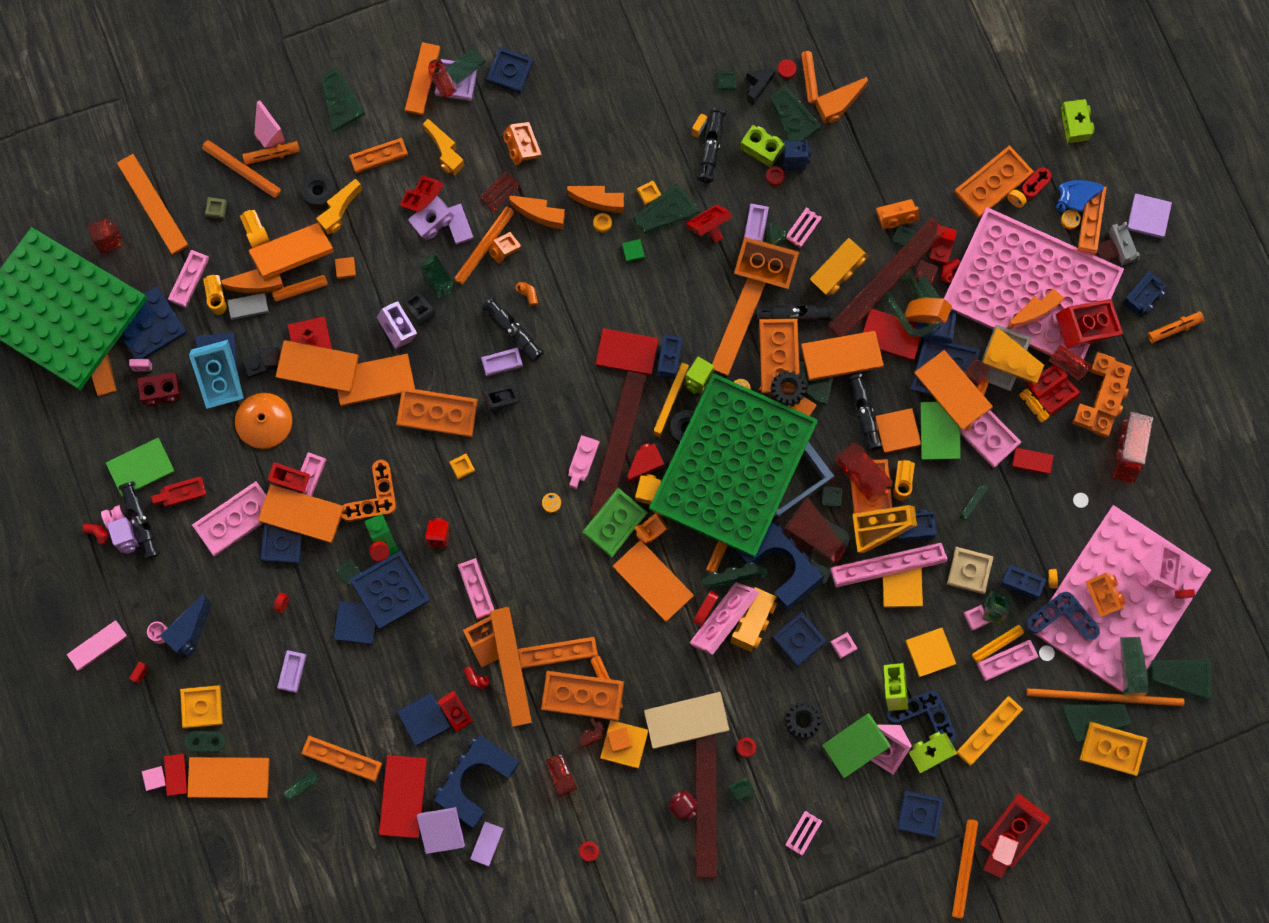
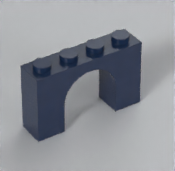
(805, 577)
(480, 753)

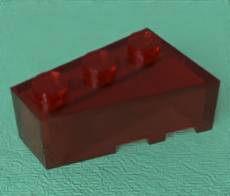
(1133, 447)
(863, 472)
(814, 531)

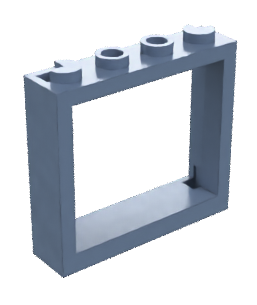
(823, 472)

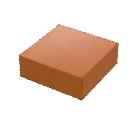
(345, 268)
(619, 739)

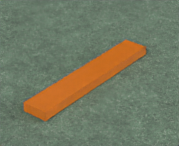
(152, 204)
(738, 326)
(510, 666)

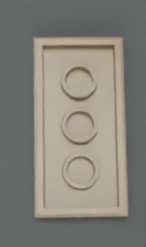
(686, 720)

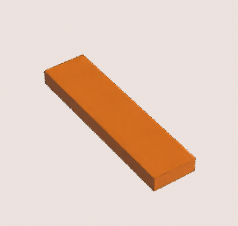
(421, 82)
(1091, 224)
(557, 652)
(341, 758)

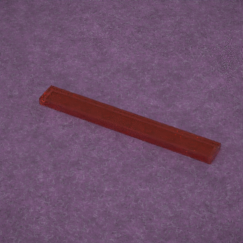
(887, 278)
(619, 440)
(706, 811)

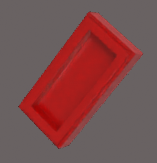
(1032, 461)
(175, 774)

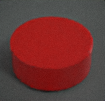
(786, 69)
(775, 176)
(379, 551)
(1184, 594)
(281, 602)
(746, 747)
(588, 851)

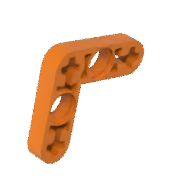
(381, 497)

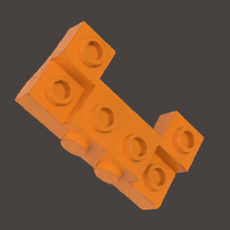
(1109, 397)

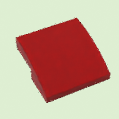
(423, 194)
(1053, 390)

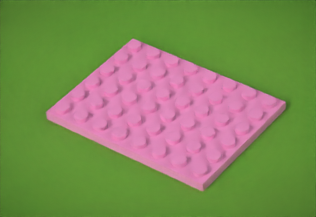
(1014, 264)
(1149, 609)

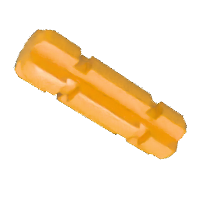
(1034, 405)

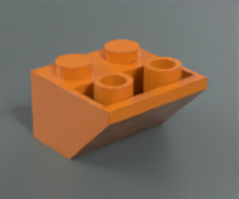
(482, 641)

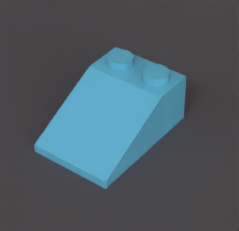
(216, 374)

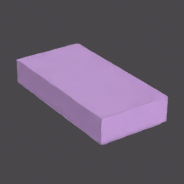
(756, 222)
(459, 225)
(502, 362)
(291, 671)
(487, 843)

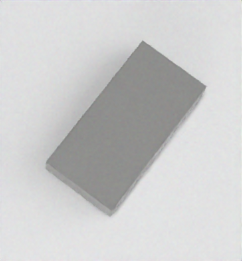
(248, 306)

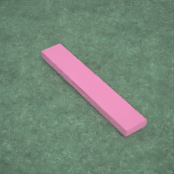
(888, 564)

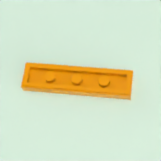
(671, 400)
(989, 731)

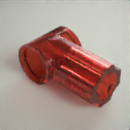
(441, 80)
(561, 777)

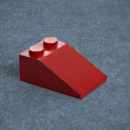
(1088, 323)
(1020, 822)

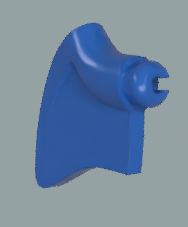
(1077, 194)

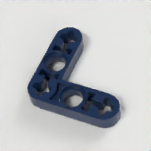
(1068, 611)
(930, 710)

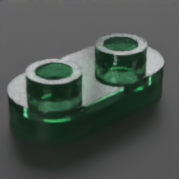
(205, 741)

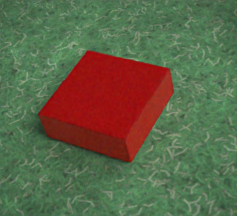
(139, 673)

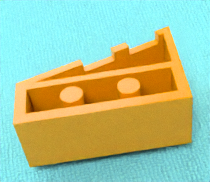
(839, 267)
(1011, 358)
(882, 525)
(754, 621)

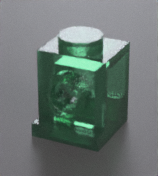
(996, 608)

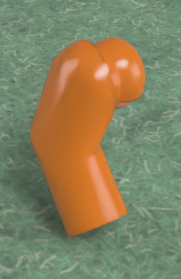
(528, 291)

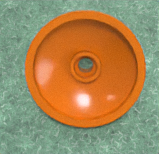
(266, 432)

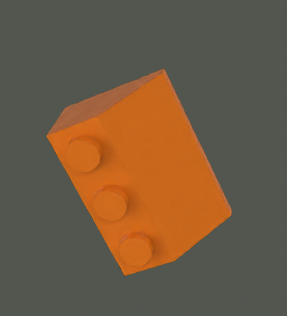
(766, 262)

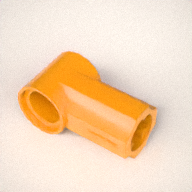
(255, 231)
(214, 294)
(904, 479)

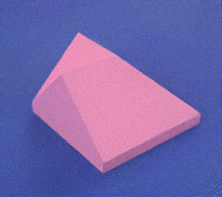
(266, 128)
(1163, 566)
(900, 745)

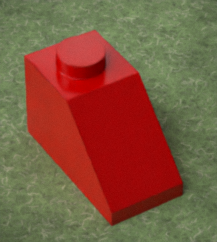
(645, 462)
(437, 533)

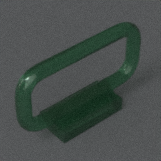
(924, 290)

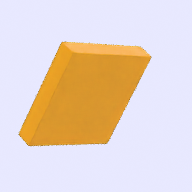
(903, 589)
(930, 652)
(201, 707)
(629, 756)

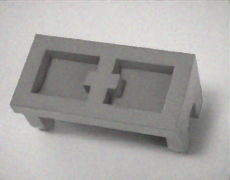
(1124, 244)

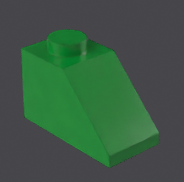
(380, 532)

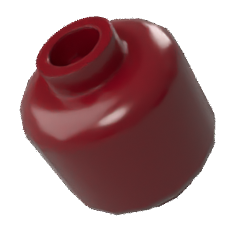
(683, 805)

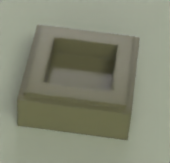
(216, 208)

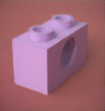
(421, 219)
(396, 325)
(123, 535)

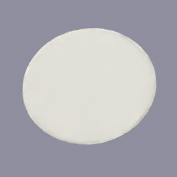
(1080, 500)
(1046, 653)

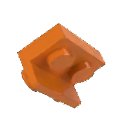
(521, 142)
(897, 214)
(1105, 594)

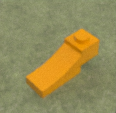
(450, 161)
(330, 220)

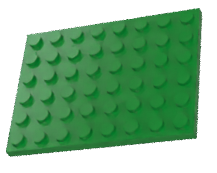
(62, 308)
(733, 465)

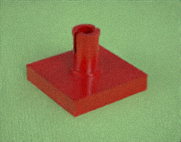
(709, 222)
(311, 332)

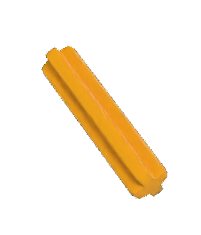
(998, 643)

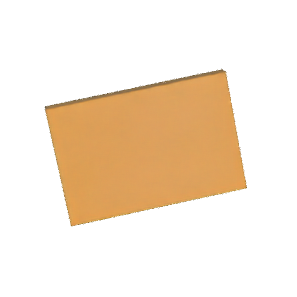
(1113, 748)

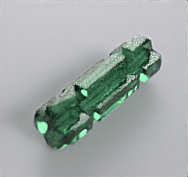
(301, 785)

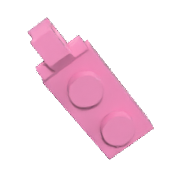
(582, 460)

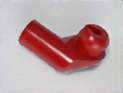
(947, 270)
(98, 530)
(475, 680)

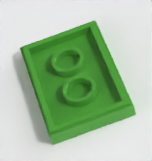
(938, 433)
(141, 465)
(614, 522)
(856, 745)

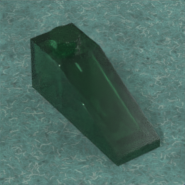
(436, 276)
(1133, 667)

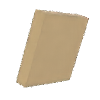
(970, 570)

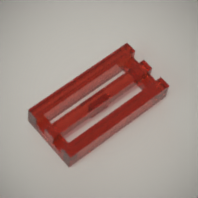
(516, 184)
(1071, 360)

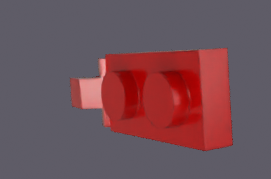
(180, 492)

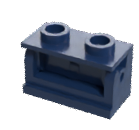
(795, 155)
(1144, 294)
(669, 356)
(924, 530)
(1022, 582)

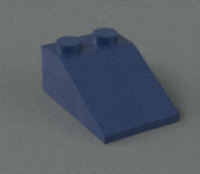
(186, 630)

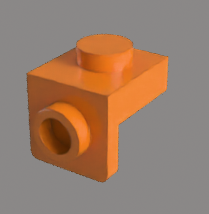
(651, 529)

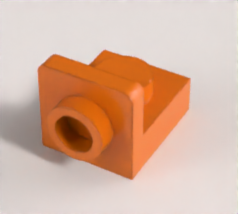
(503, 247)

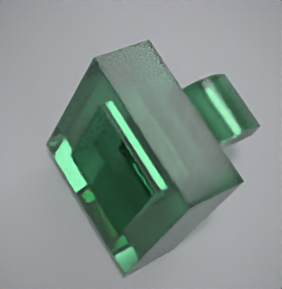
(775, 234)
(742, 789)

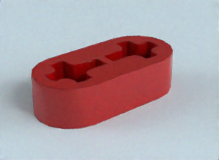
(1038, 185)
(706, 608)

